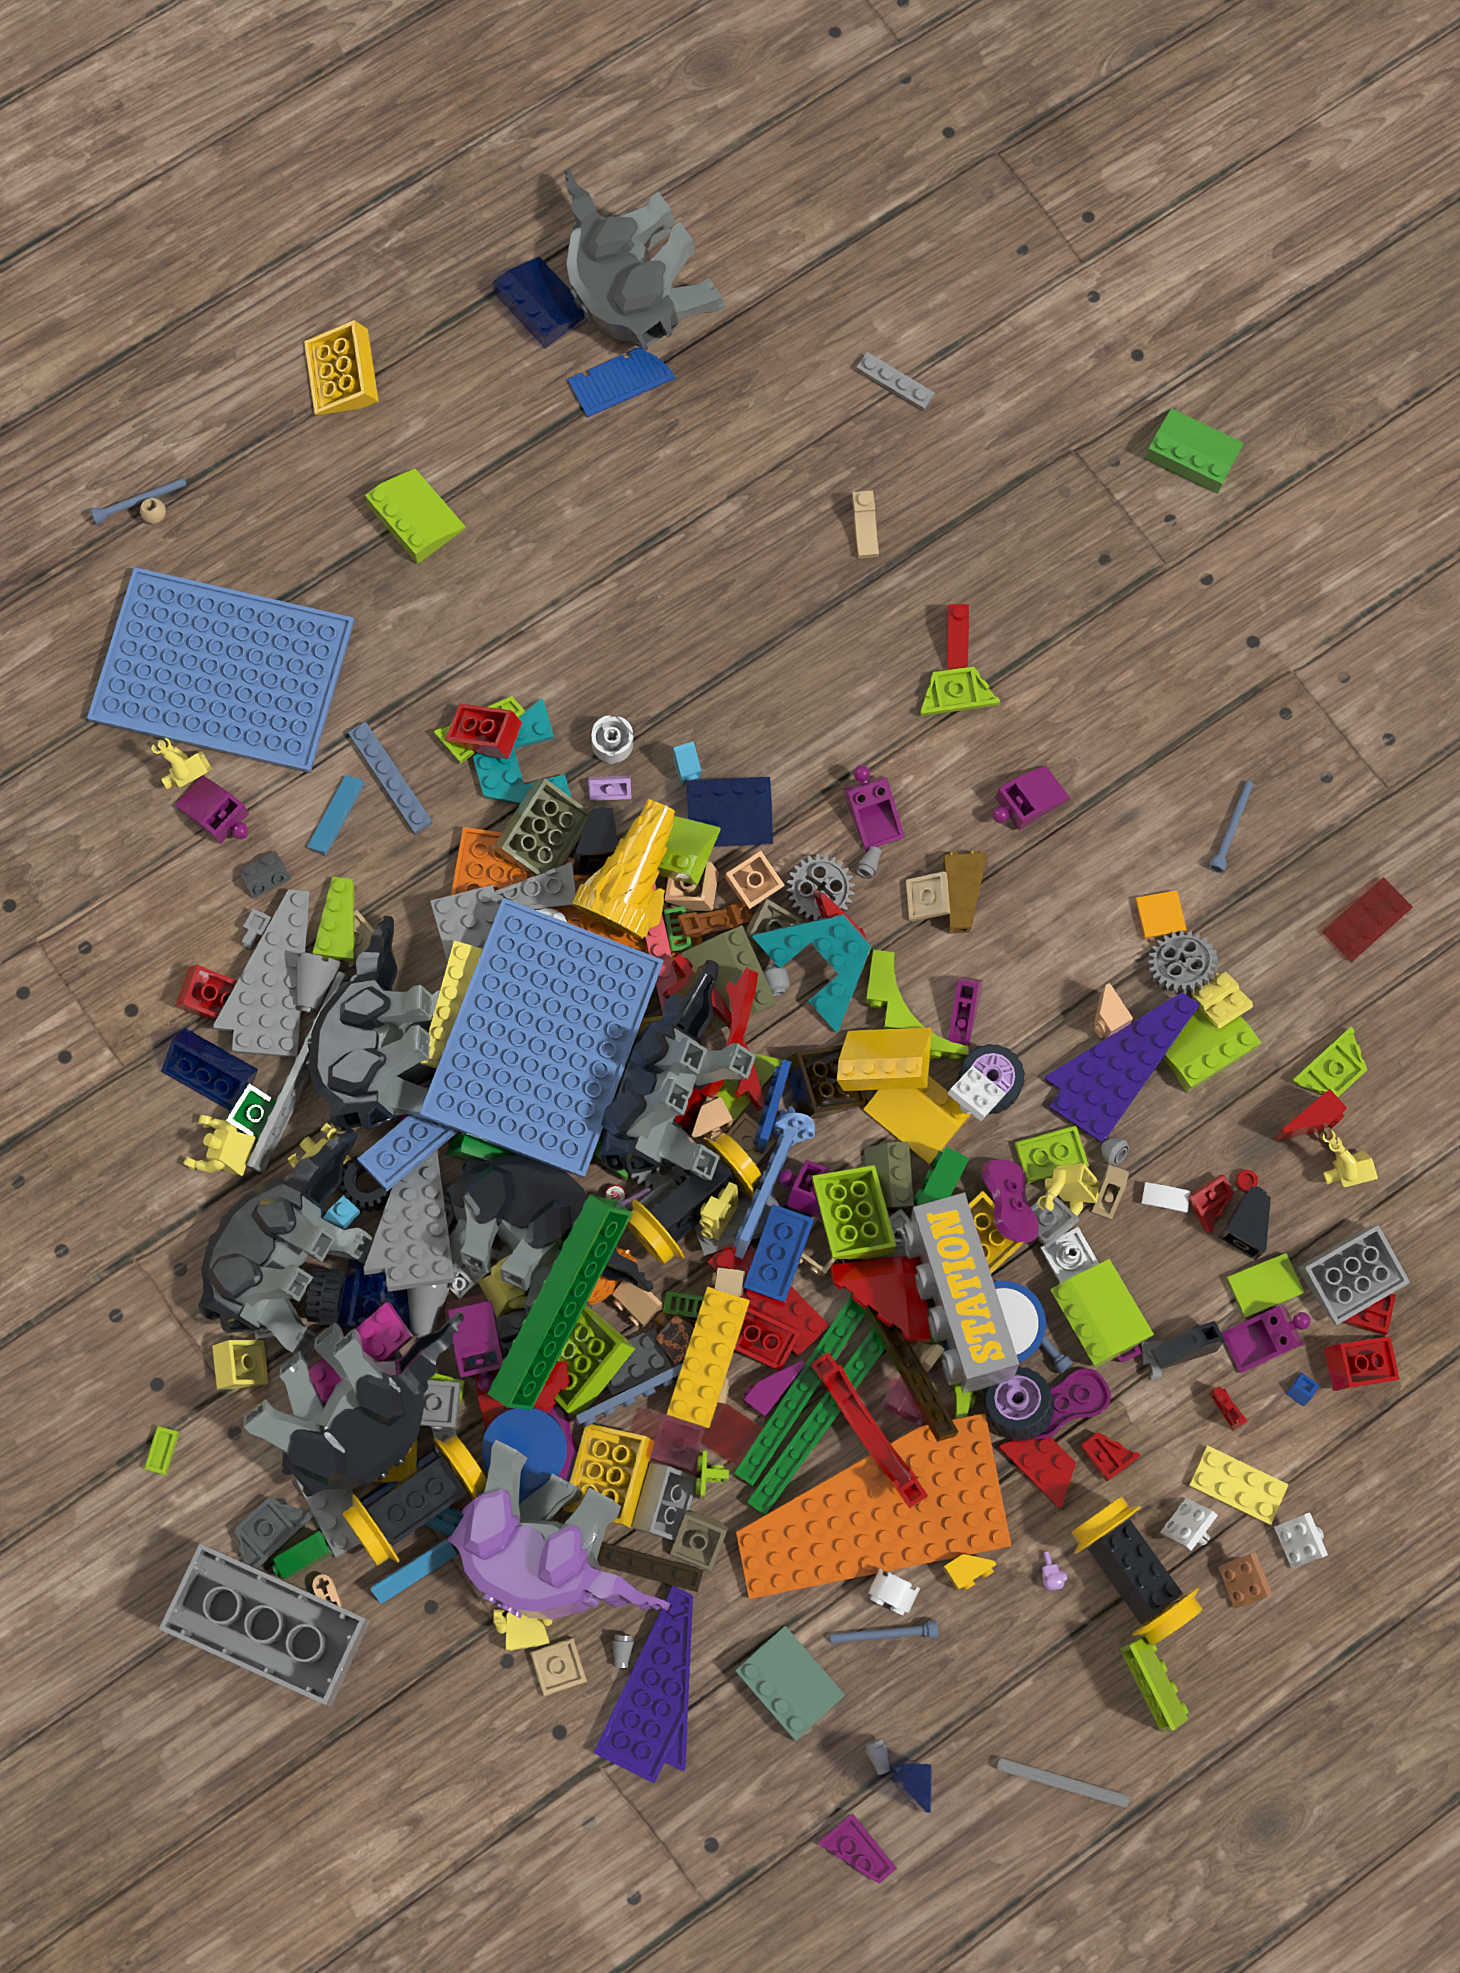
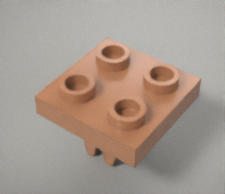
(1245, 1580)

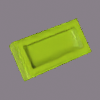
(161, 1450)

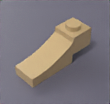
(865, 524)
(927, 1353)

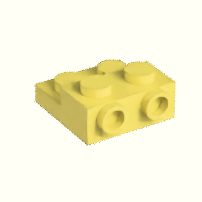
(1221, 1000)
(719, 1212)

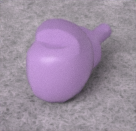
(1053, 1577)

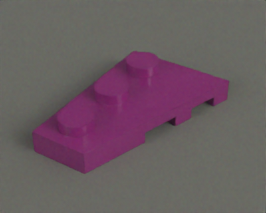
(858, 1848)

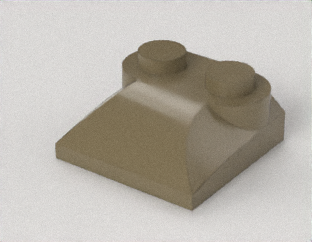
(769, 917)
(699, 1540)

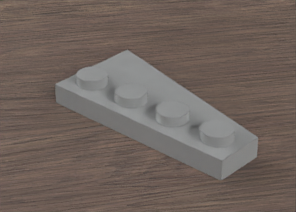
(543, 891)

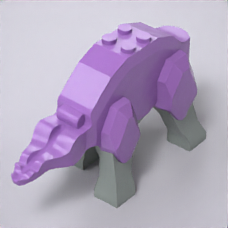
(534, 1562)

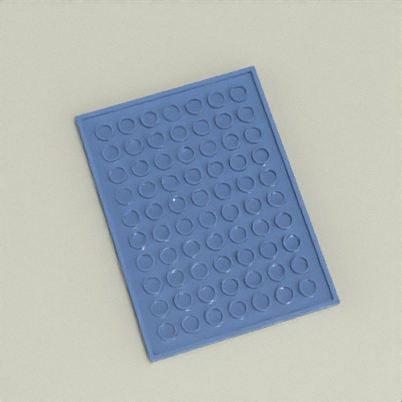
(221, 669)
(542, 1038)

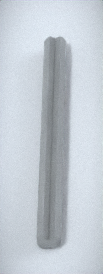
(1062, 1782)

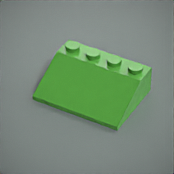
(1194, 450)

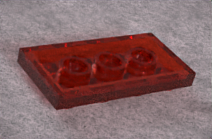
(1367, 919)

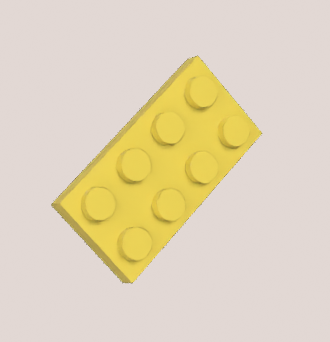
(1238, 1485)

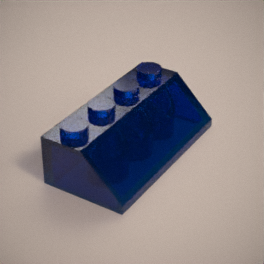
(207, 1068)
(914, 1784)

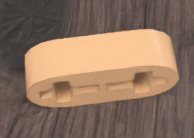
(332, 1592)

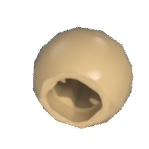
(152, 510)

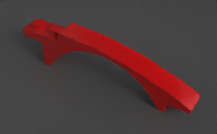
(741, 1002)
(749, 1086)
(860, 1420)

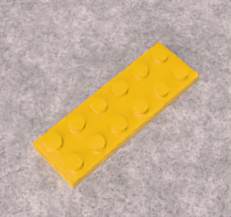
(708, 1357)

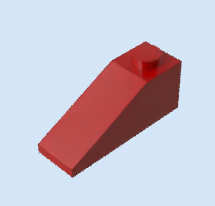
(957, 635)

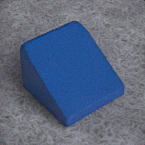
(1302, 1389)

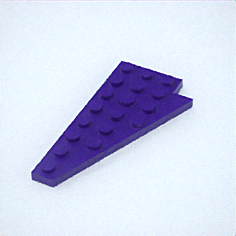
(1108, 1077)
(653, 1707)

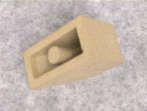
(1110, 1191)

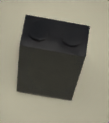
(596, 842)
(1249, 1223)

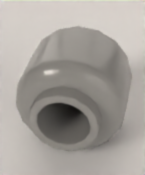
(777, 979)

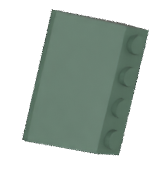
(789, 1683)

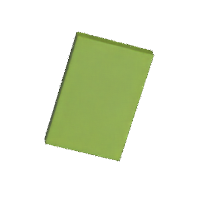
(1046, 1152)
(1265, 1285)

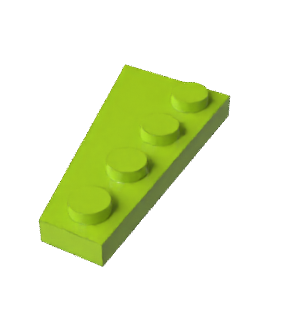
(461, 753)
(336, 928)

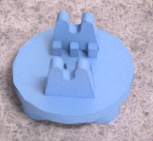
(798, 1122)

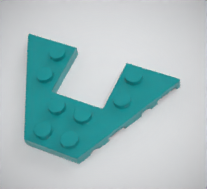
(502, 777)
(840, 946)

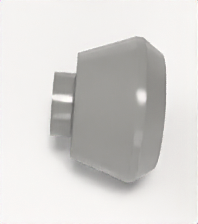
(1114, 1150)

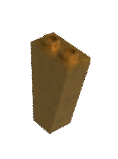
(964, 884)

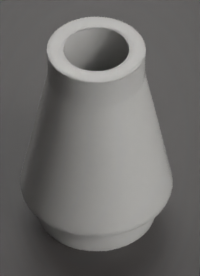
(868, 864)
(622, 1649)
(878, 1755)

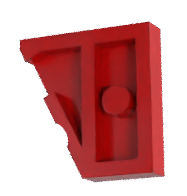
(1210, 1201)
(1375, 1317)
(1227, 1408)
(1107, 1455)

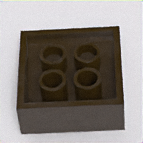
(816, 1084)

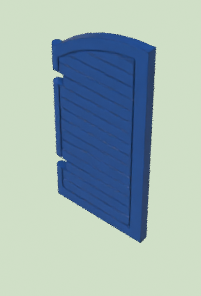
(619, 381)

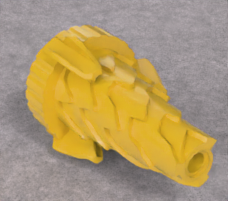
(622, 889)

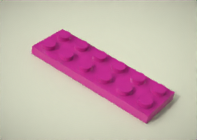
(381, 1338)

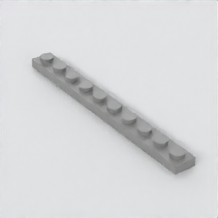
(287, 1098)

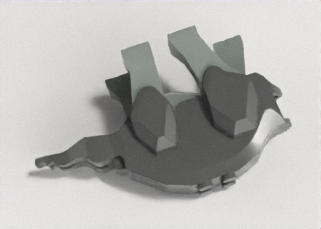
(617, 279)

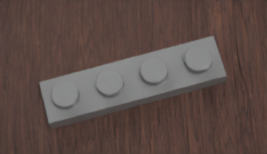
(895, 381)

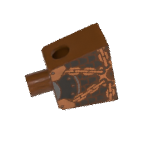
(674, 1335)

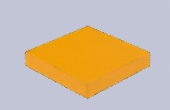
(1160, 914)

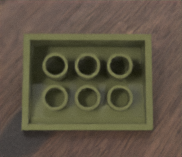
(542, 829)
(733, 955)

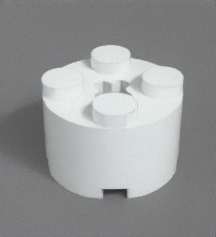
(613, 728)
(893, 1591)

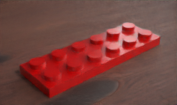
(793, 1311)

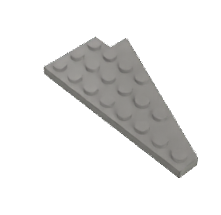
(465, 917)
(264, 1000)
(413, 1232)

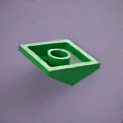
(251, 1111)

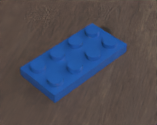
(771, 1106)
(778, 1253)

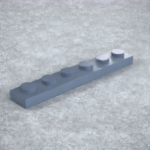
(390, 778)
(628, 1397)

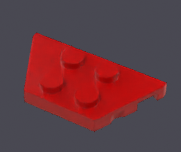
(1043, 1465)

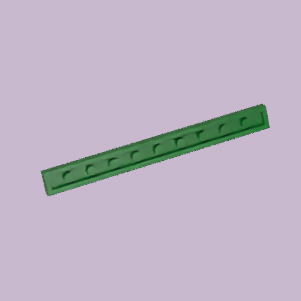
(798, 1394)
(814, 1428)

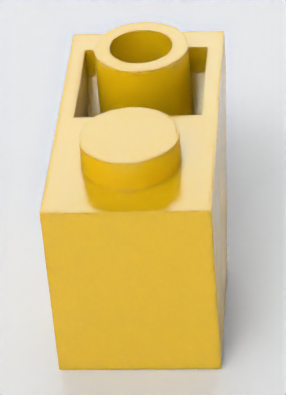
(966, 1569)

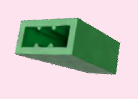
(467, 1147)
(302, 1556)

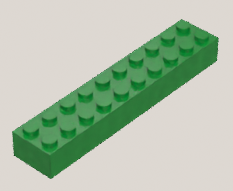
(560, 1303)

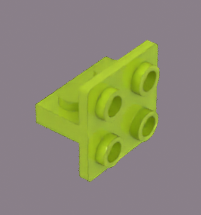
(715, 1474)

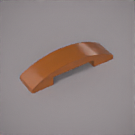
(716, 921)

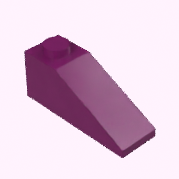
(965, 1010)
(769, 1390)

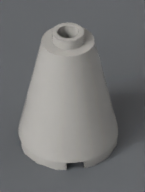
(314, 980)
(425, 1307)

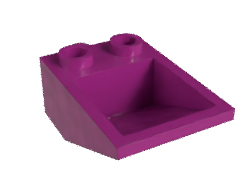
(1029, 798)
(214, 810)
(875, 814)
(803, 1192)
(477, 1339)
(1261, 1340)

